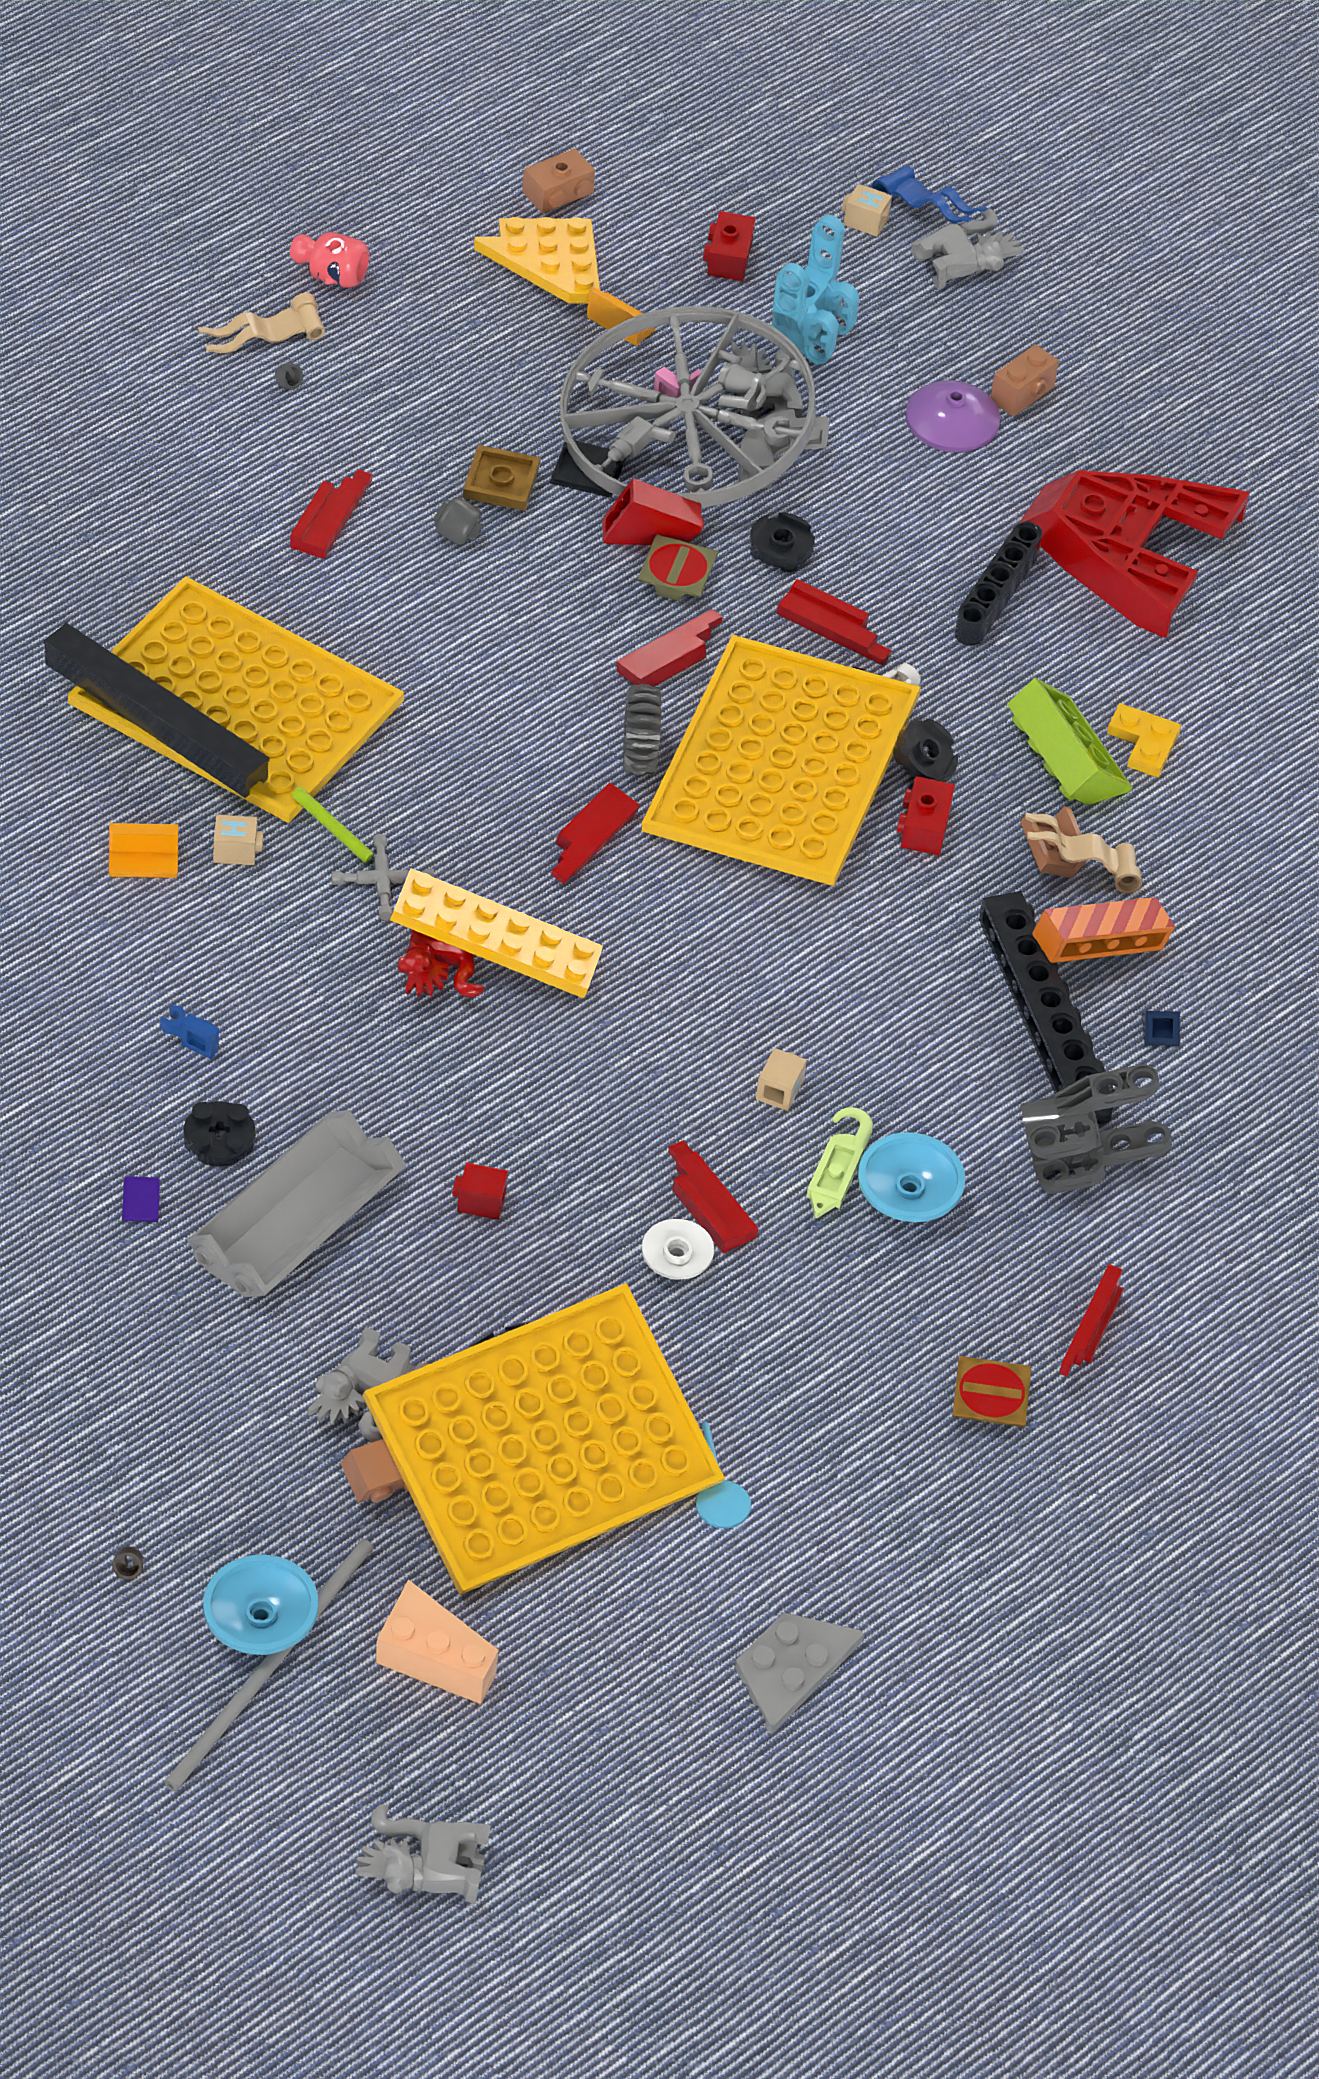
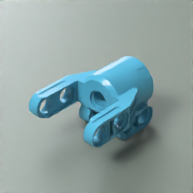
(812, 296)

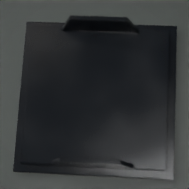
(571, 476)

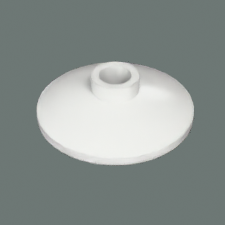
(677, 1238)

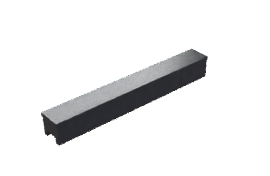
(155, 710)

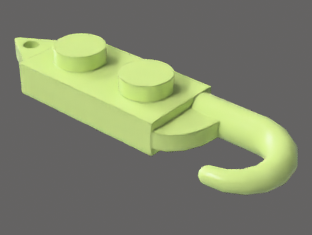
(839, 1163)

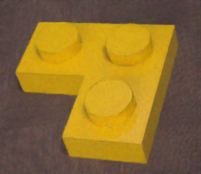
(1150, 733)

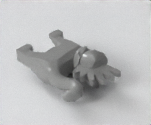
(959, 255)
(780, 389)
(358, 1373)
(440, 1849)

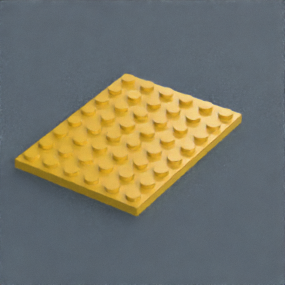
(257, 683)
(781, 760)
(543, 1438)

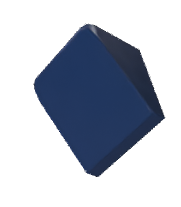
(1161, 1028)

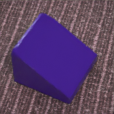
(141, 1199)

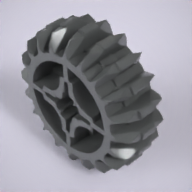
(642, 729)

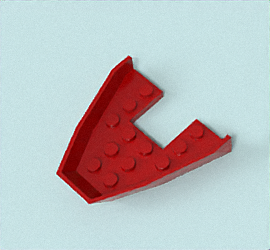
(1102, 520)

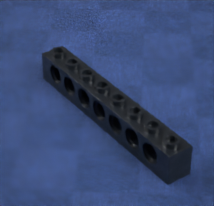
(1040, 994)

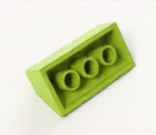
(1067, 744)

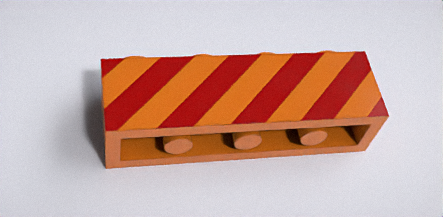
(1103, 929)

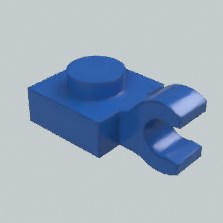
(194, 1032)

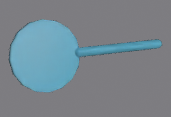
(725, 1503)

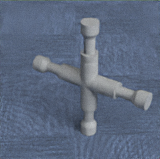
(381, 876)

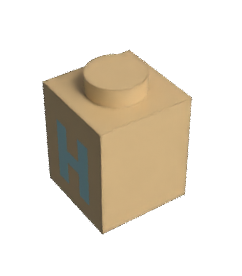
(866, 209)
(236, 840)
(781, 1079)

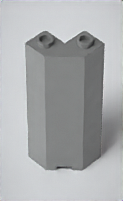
(295, 1204)

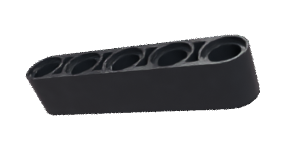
(998, 583)

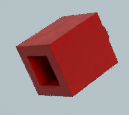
(481, 1190)

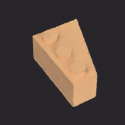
(436, 1646)

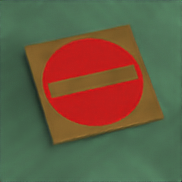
(992, 1391)

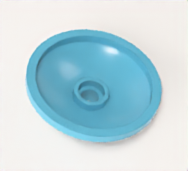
(916, 1165)
(256, 1589)

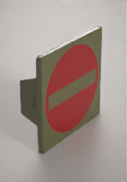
(677, 567)

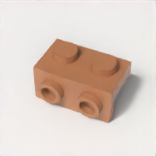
(1047, 852)

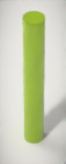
(332, 824)

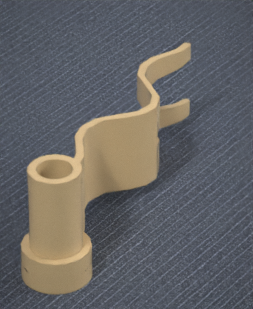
(295, 320)
(1090, 846)

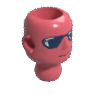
(332, 258)

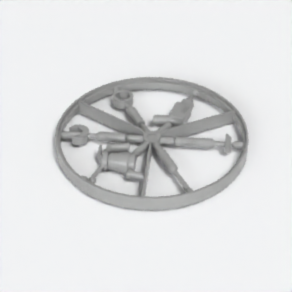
(666, 408)

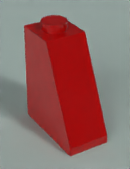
(648, 511)

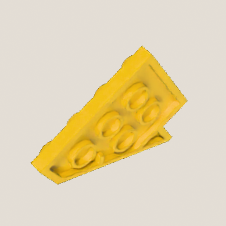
(548, 253)

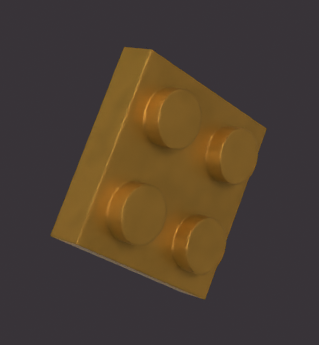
(501, 477)

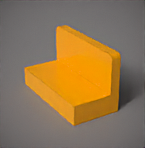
(611, 311)
(143, 850)

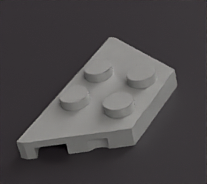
(792, 1663)

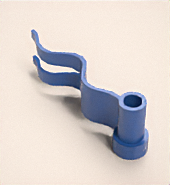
(915, 194)

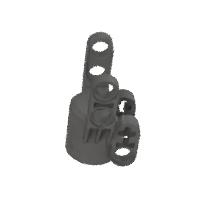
(1067, 1134)

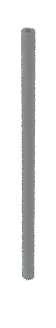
(261, 1674)

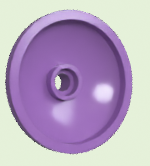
(953, 416)

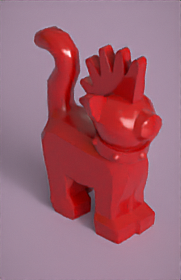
(429, 962)

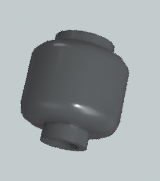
(458, 521)

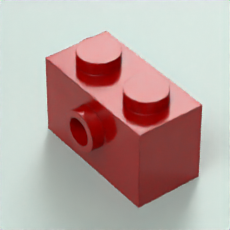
(730, 245)
(926, 816)

